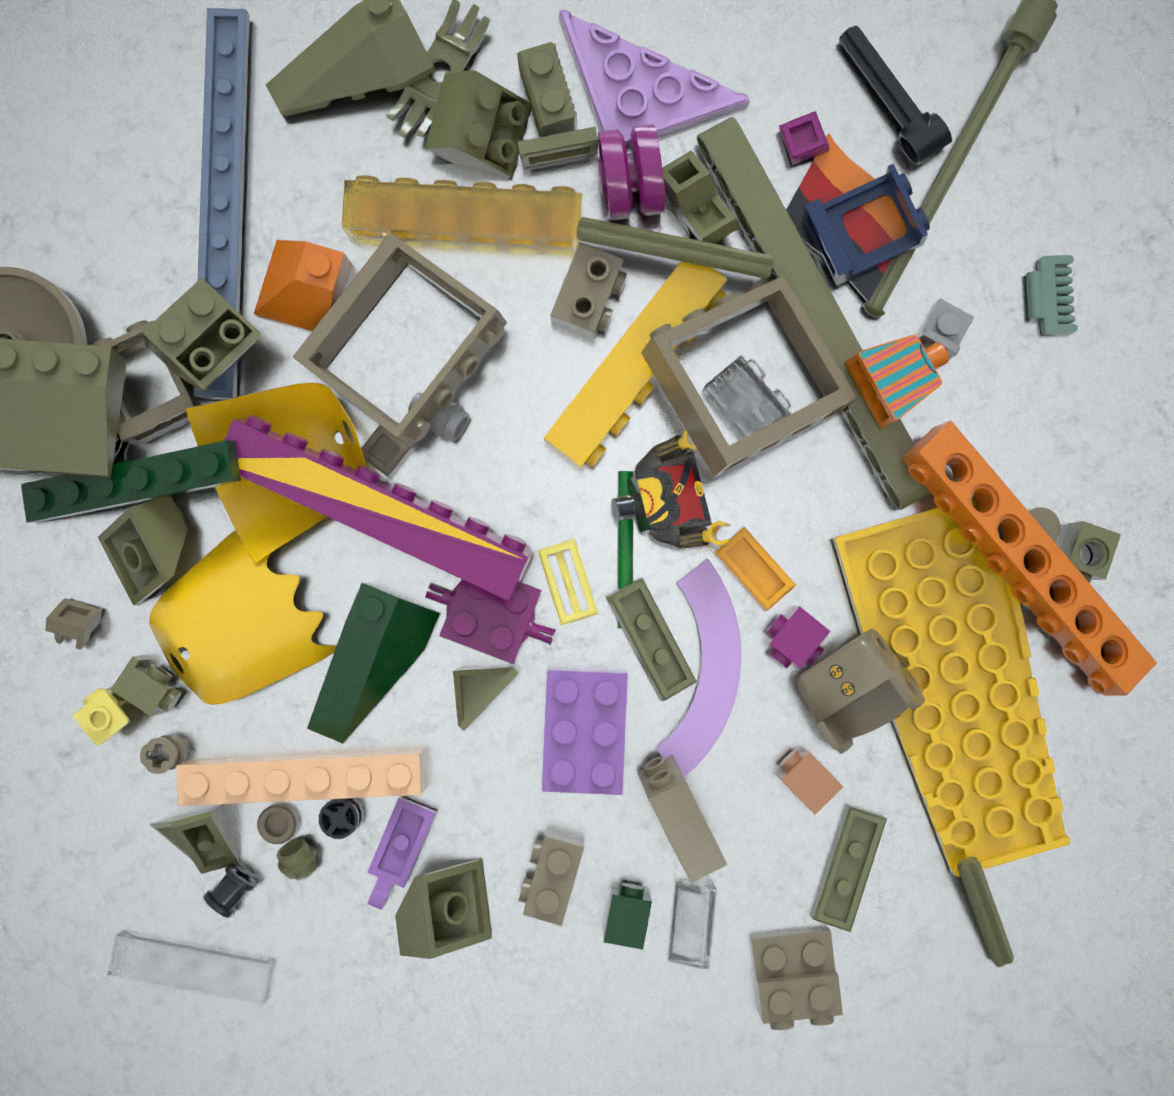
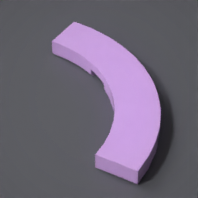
(718, 669)

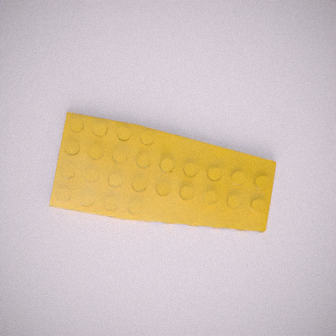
(965, 642)

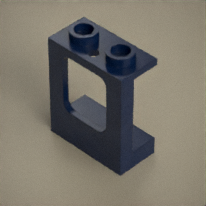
(834, 241)

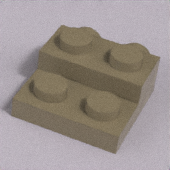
(796, 978)

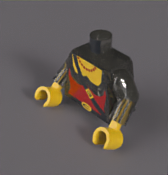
(669, 497)

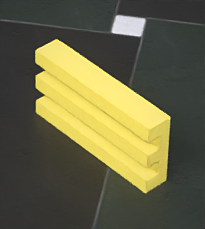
(577, 613)

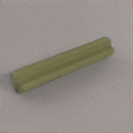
(985, 911)

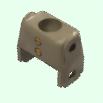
(858, 690)

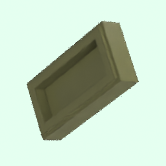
(558, 147)

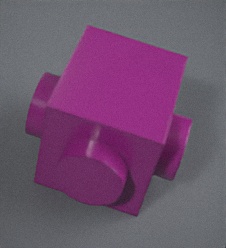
(796, 638)

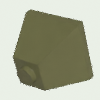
(145, 546)
(444, 912)

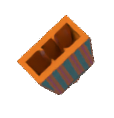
(896, 376)

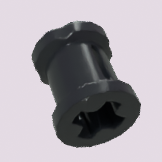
(230, 890)

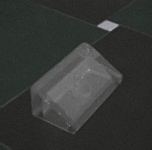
(692, 924)

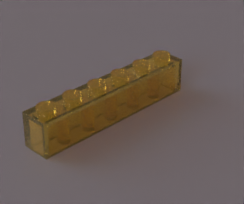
(461, 212)

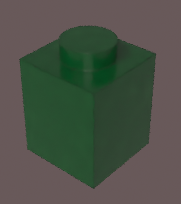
(627, 916)

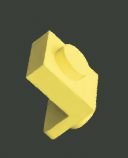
(102, 715)

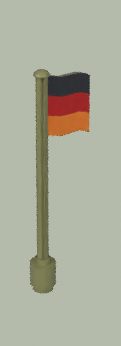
(879, 220)

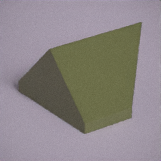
(478, 688)
(202, 837)

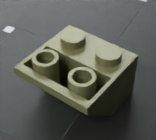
(477, 123)
(200, 335)

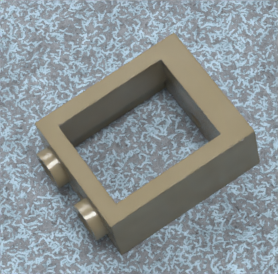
(160, 417)
(681, 818)

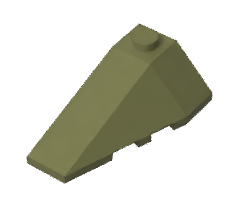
(360, 53)

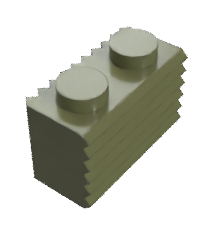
(547, 89)

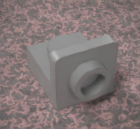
(945, 325)

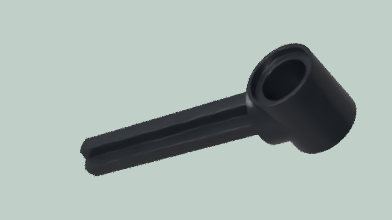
(921, 133)

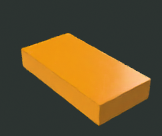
(755, 569)

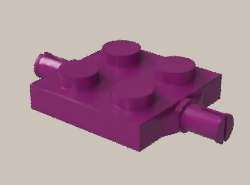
(488, 621)

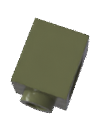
(1100, 540)

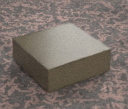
(385, 451)

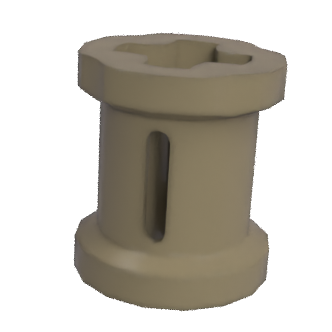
(155, 763)

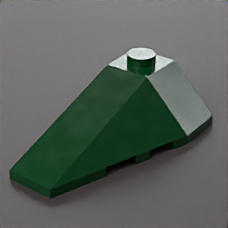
(372, 654)

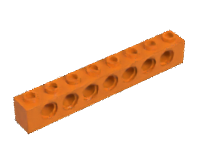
(1124, 656)

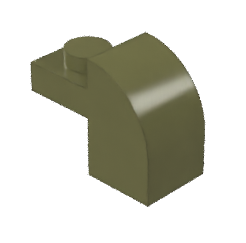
(695, 199)

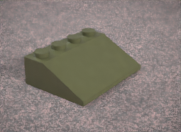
(59, 407)

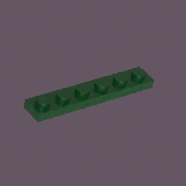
(132, 482)

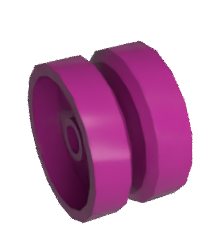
(631, 172)

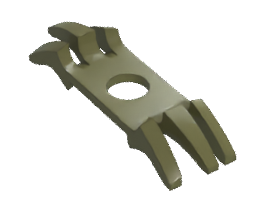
(446, 49)

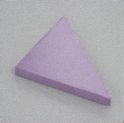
(639, 86)

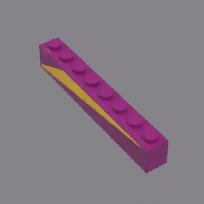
(379, 509)

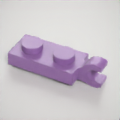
(399, 848)

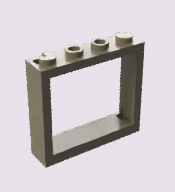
(355, 305)
(692, 410)

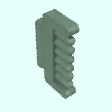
(1043, 295)

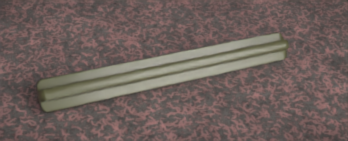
(674, 247)

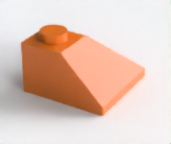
(302, 283)

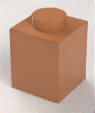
(808, 780)

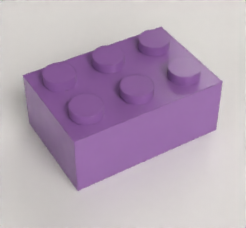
(584, 731)

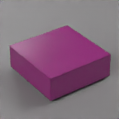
(804, 137)

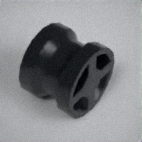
(335, 823)

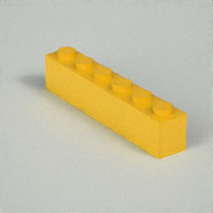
(624, 372)

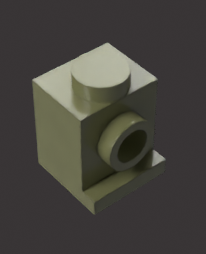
(146, 686)

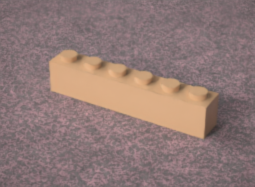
(301, 777)

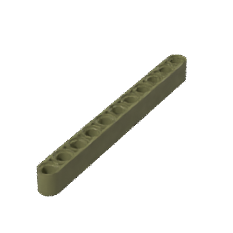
(775, 234)

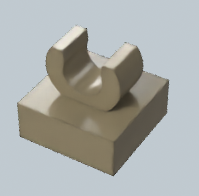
(73, 621)

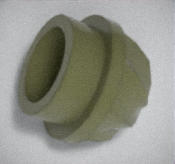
(297, 859)

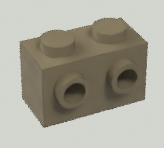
(588, 290)
(554, 876)

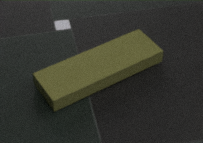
(651, 639)
(848, 868)

